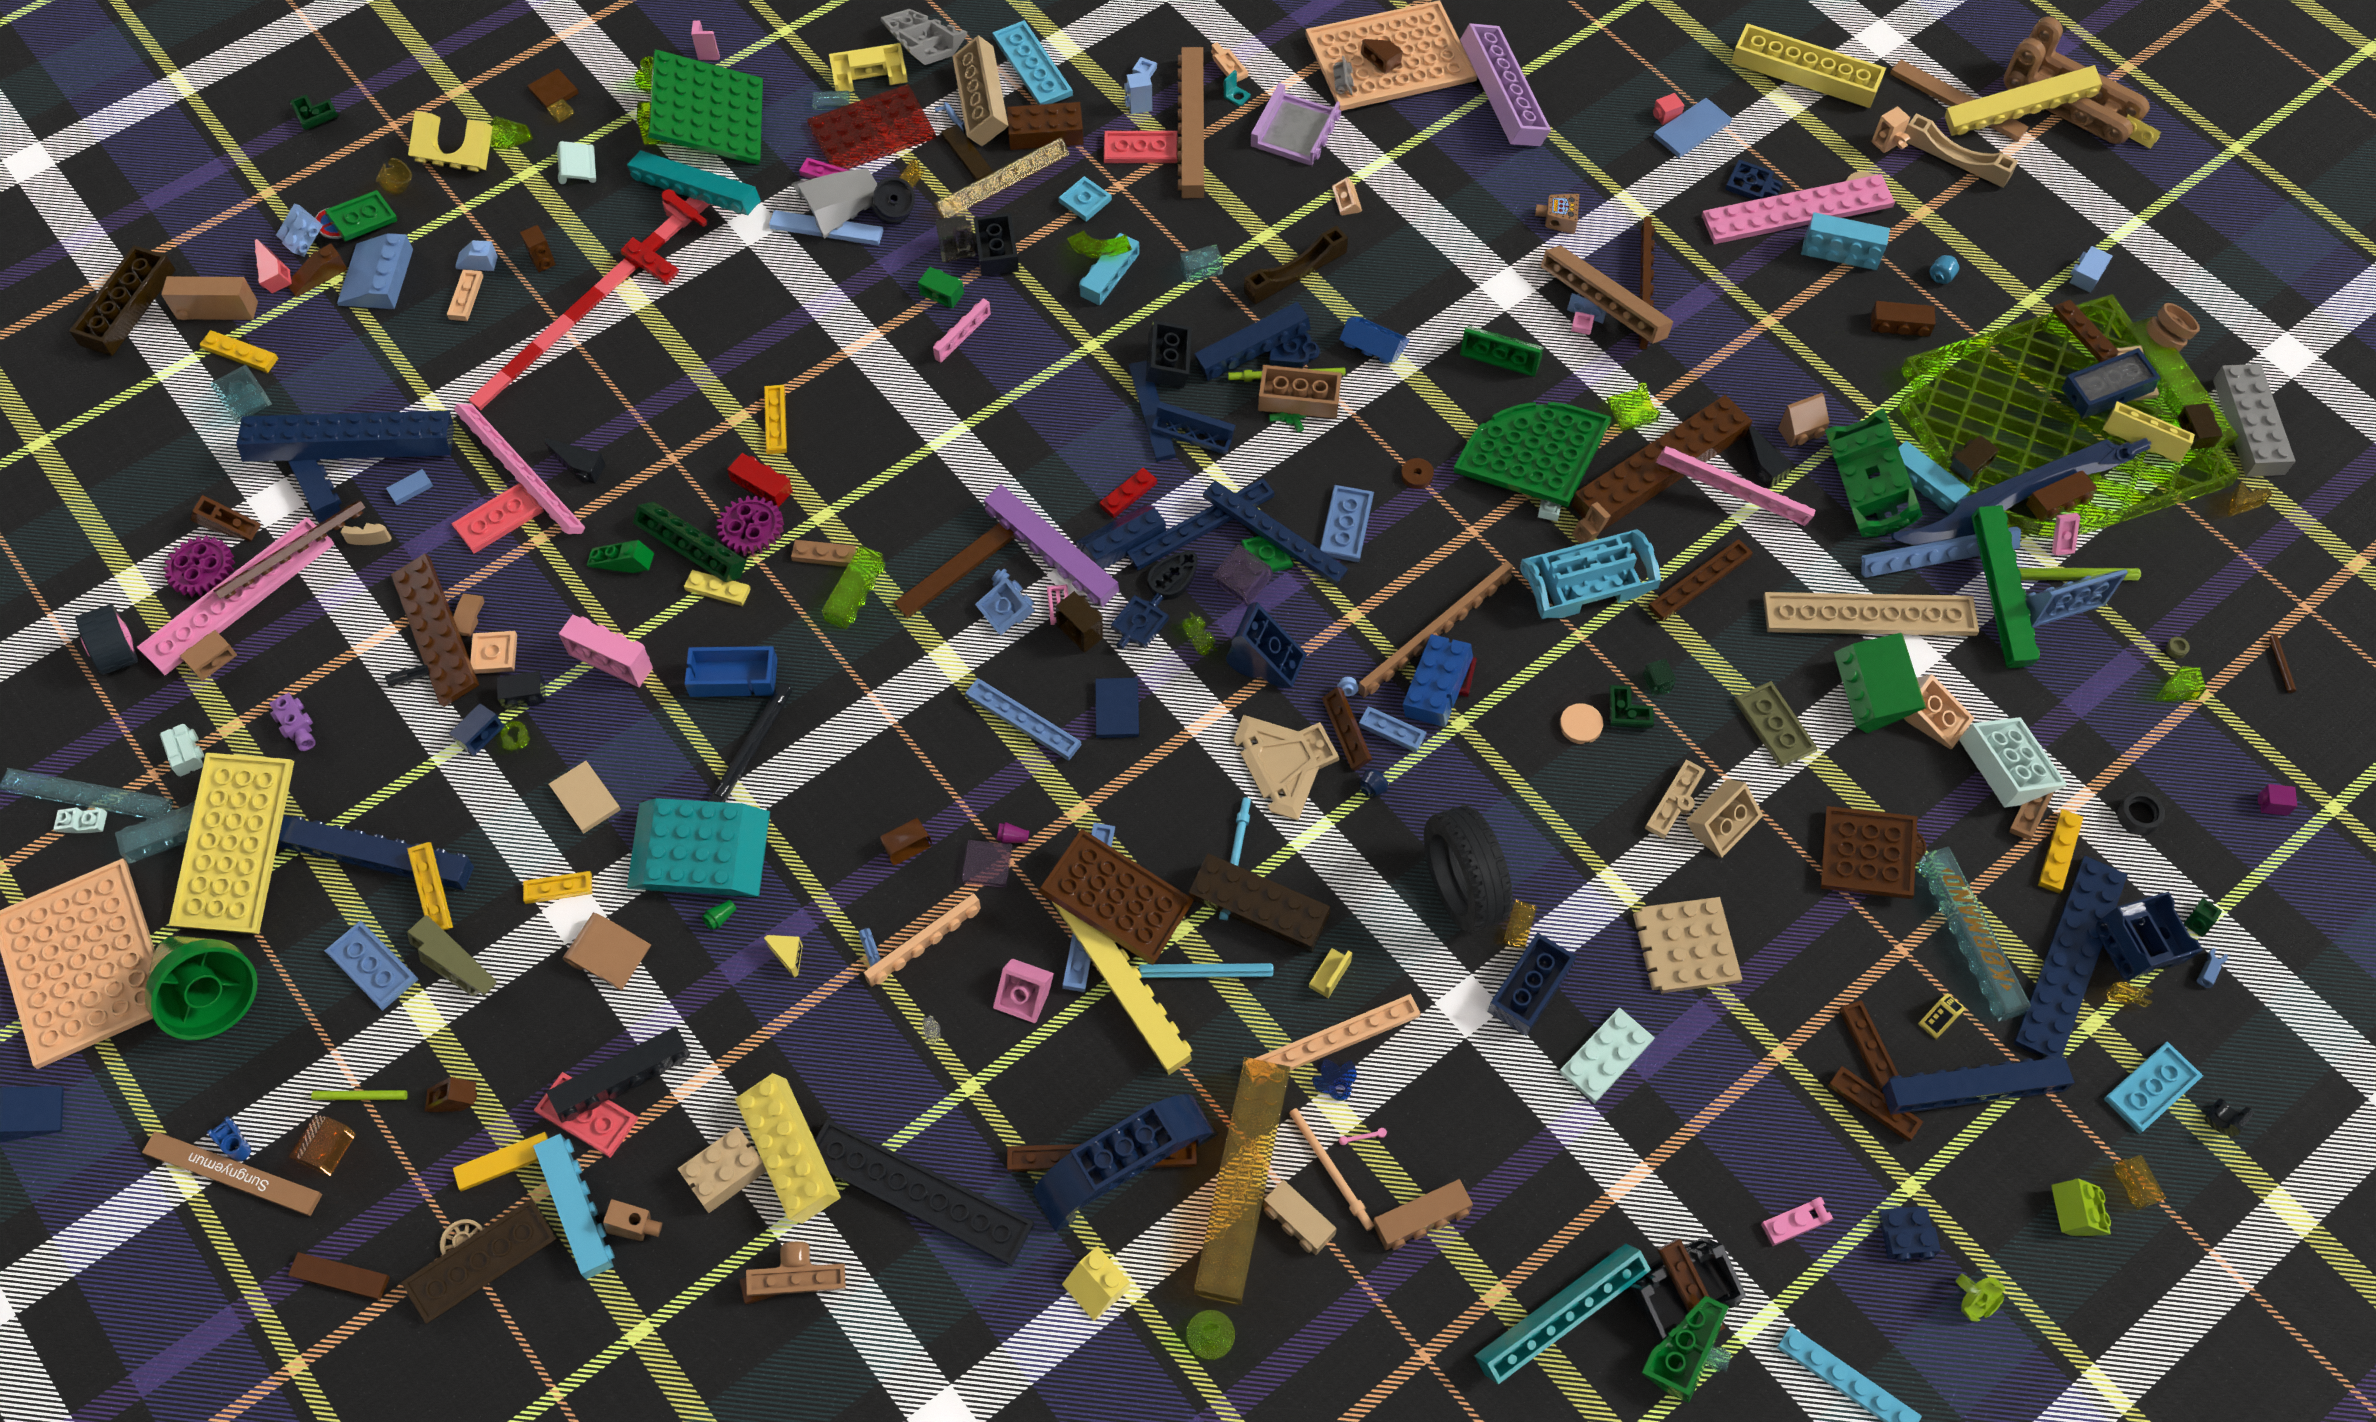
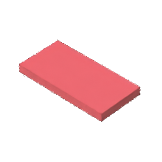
(1140, 146)
(497, 517)
(599, 1128)

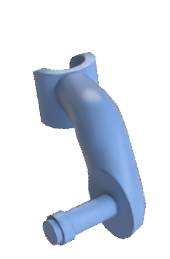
(951, 113)

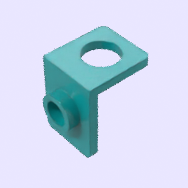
(1231, 89)

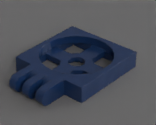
(1769, 186)

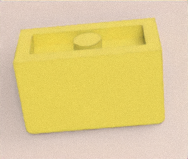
(1330, 972)

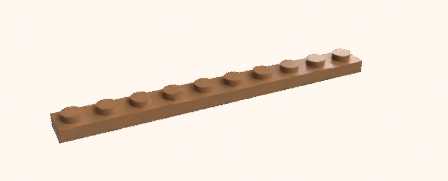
(1442, 624)

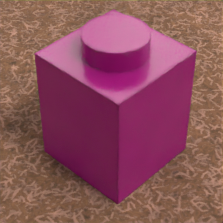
(2277, 799)

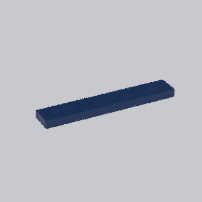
(1148, 402)

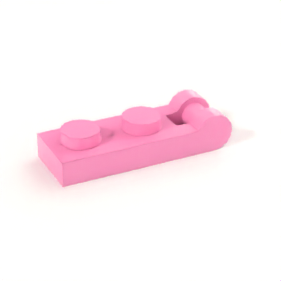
(1796, 1221)

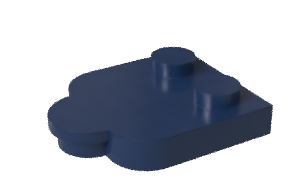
(1295, 352)

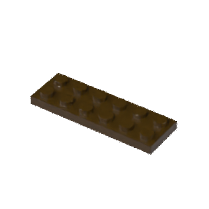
(478, 1261)

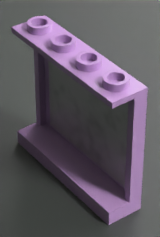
(1294, 127)

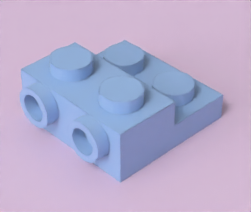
(299, 230)

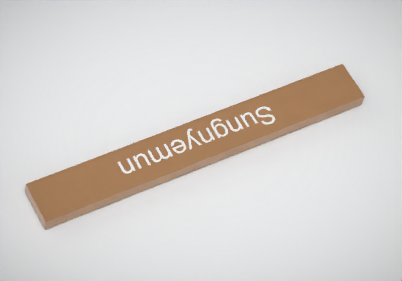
(232, 1173)

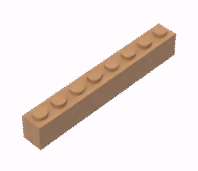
(1607, 294)

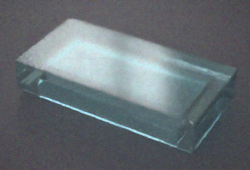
(830, 100)

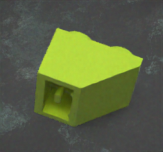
(2081, 1208)

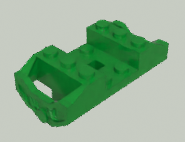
(1862, 451)

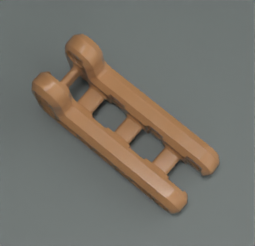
(2102, 114)

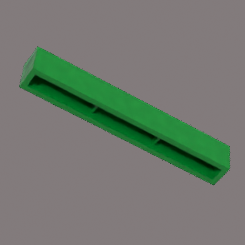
(2005, 587)

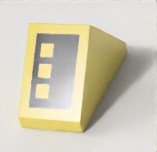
(787, 950)
(1941, 1016)

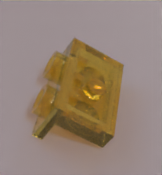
(2139, 1182)

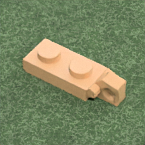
(1228, 62)

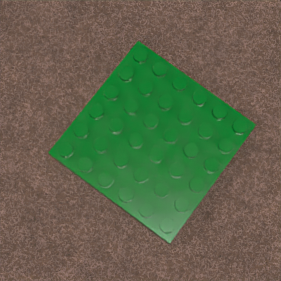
(705, 107)

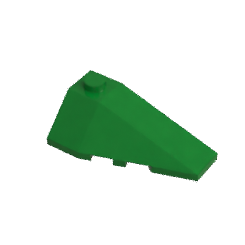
(1682, 1355)

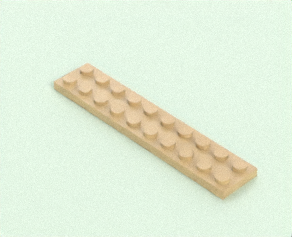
(1870, 614)

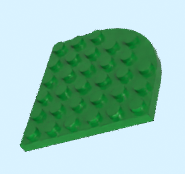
(1535, 449)

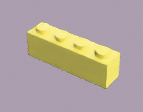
(2135, 425)

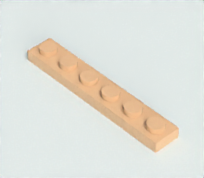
(916, 945)

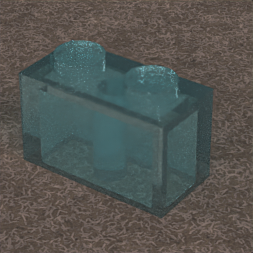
(1201, 263)

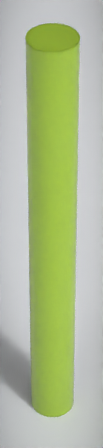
(360, 1095)

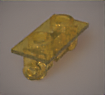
(912, 173)

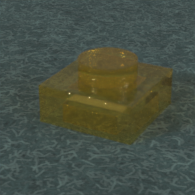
(560, 110)

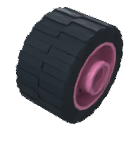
(106, 639)

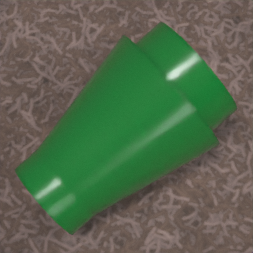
(718, 915)

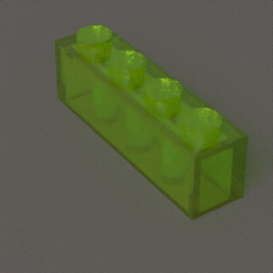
(853, 587)

